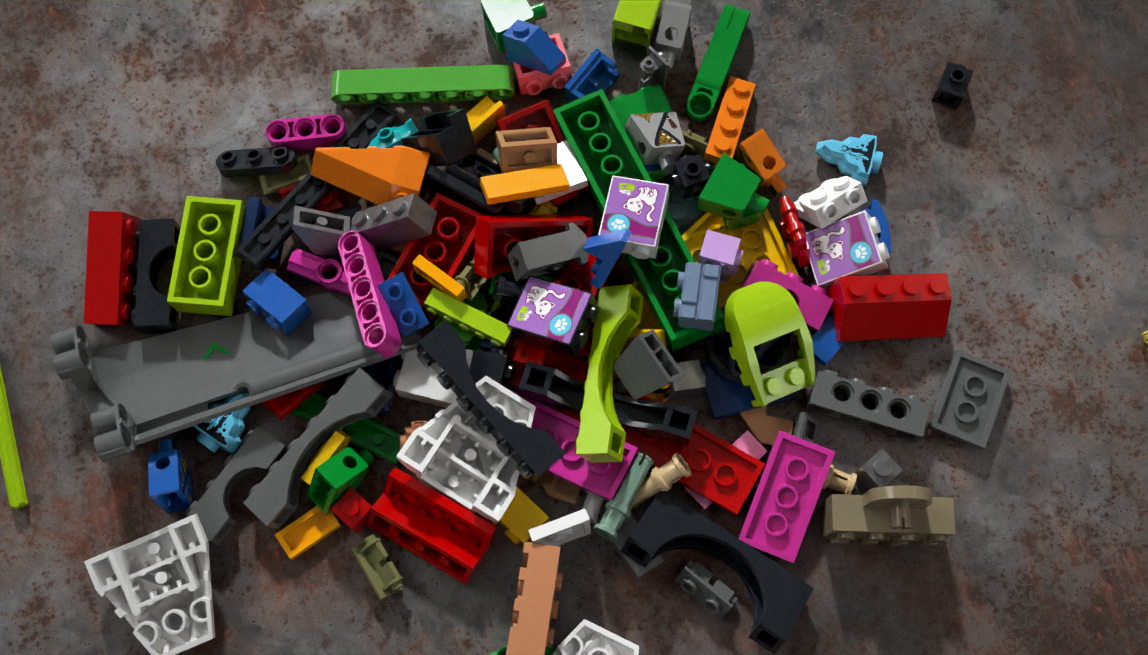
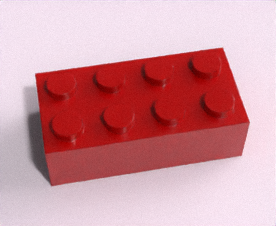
(448, 247)

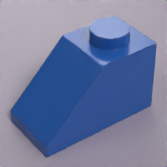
(532, 47)

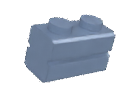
(698, 296)

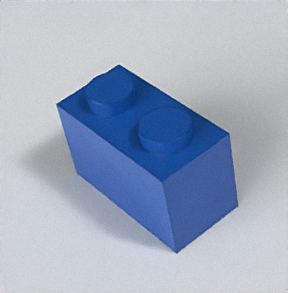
(277, 302)

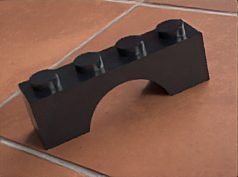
(157, 245)

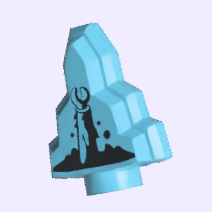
(853, 156)
(226, 429)

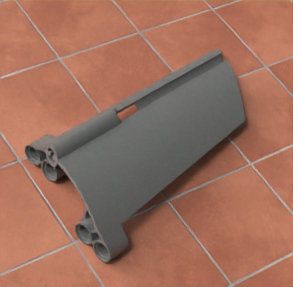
(166, 385)

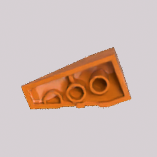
(372, 172)

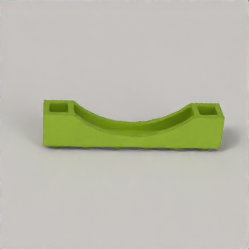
(600, 433)

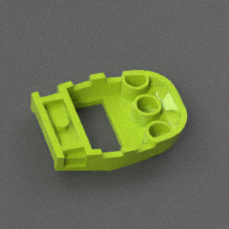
(759, 315)

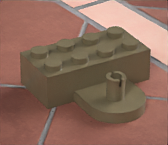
(888, 514)

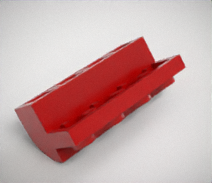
(431, 526)

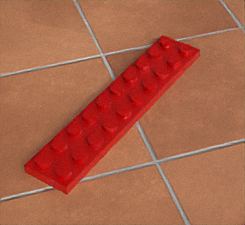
(717, 467)

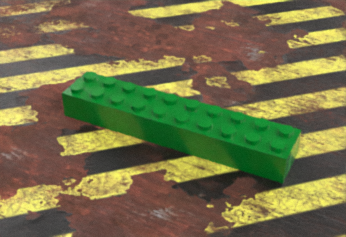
(606, 151)

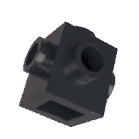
(690, 176)

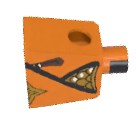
(763, 160)

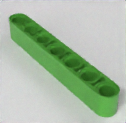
(423, 84)

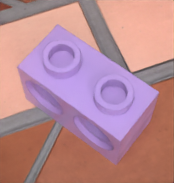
(721, 251)

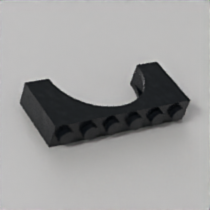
(775, 592)

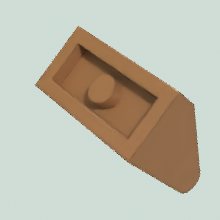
(528, 153)

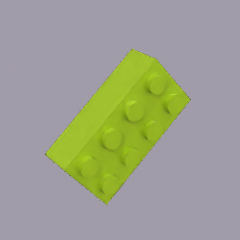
(205, 257)

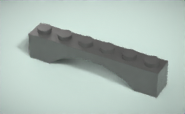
(279, 491)

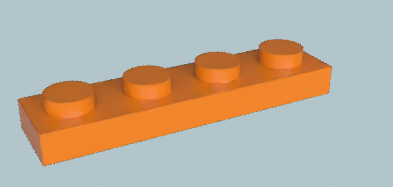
(729, 119)

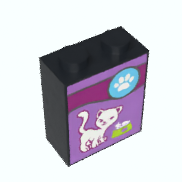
(553, 316)

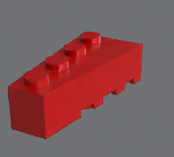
(500, 234)
(110, 267)

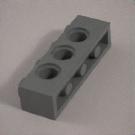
(913, 409)

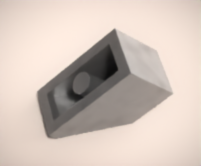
(320, 230)

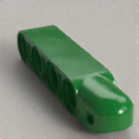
(717, 63)

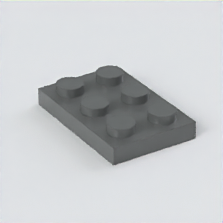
(969, 399)

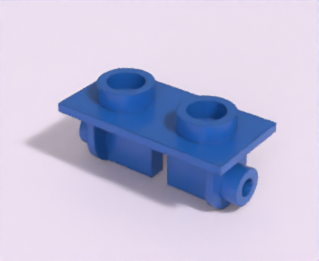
(403, 304)

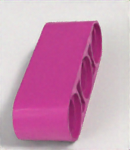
(296, 127)

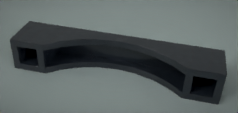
(647, 417)
(529, 447)

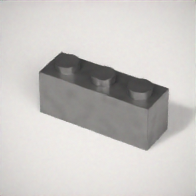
(395, 222)

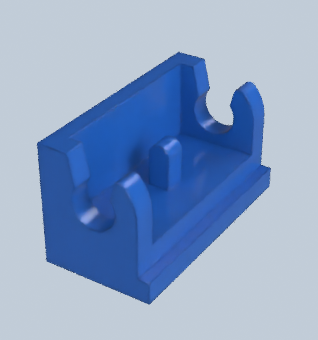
(595, 74)

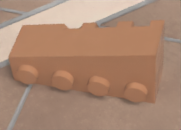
(535, 600)

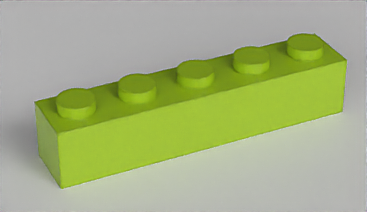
(467, 318)

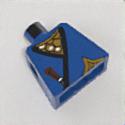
(170, 478)

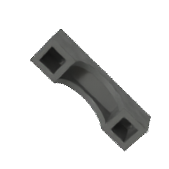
(214, 507)

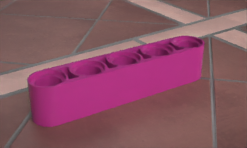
(363, 276)

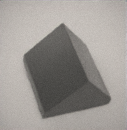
(805, 427)

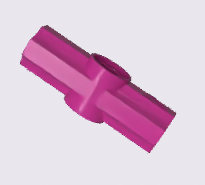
(315, 268)

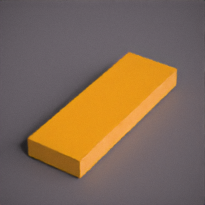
(524, 184)

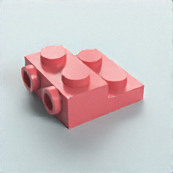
(533, 81)

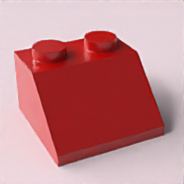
(533, 116)

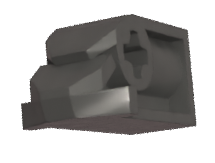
(548, 253)

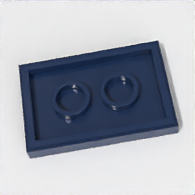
(730, 397)

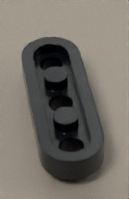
(256, 161)

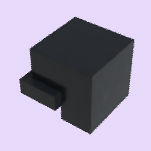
(444, 136)

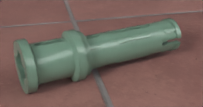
(618, 509)

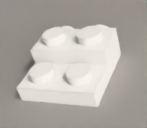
(831, 201)

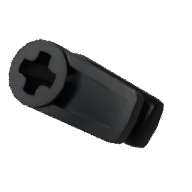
(504, 294)

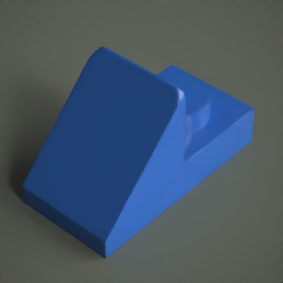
(606, 250)

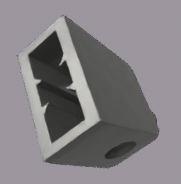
(645, 367)

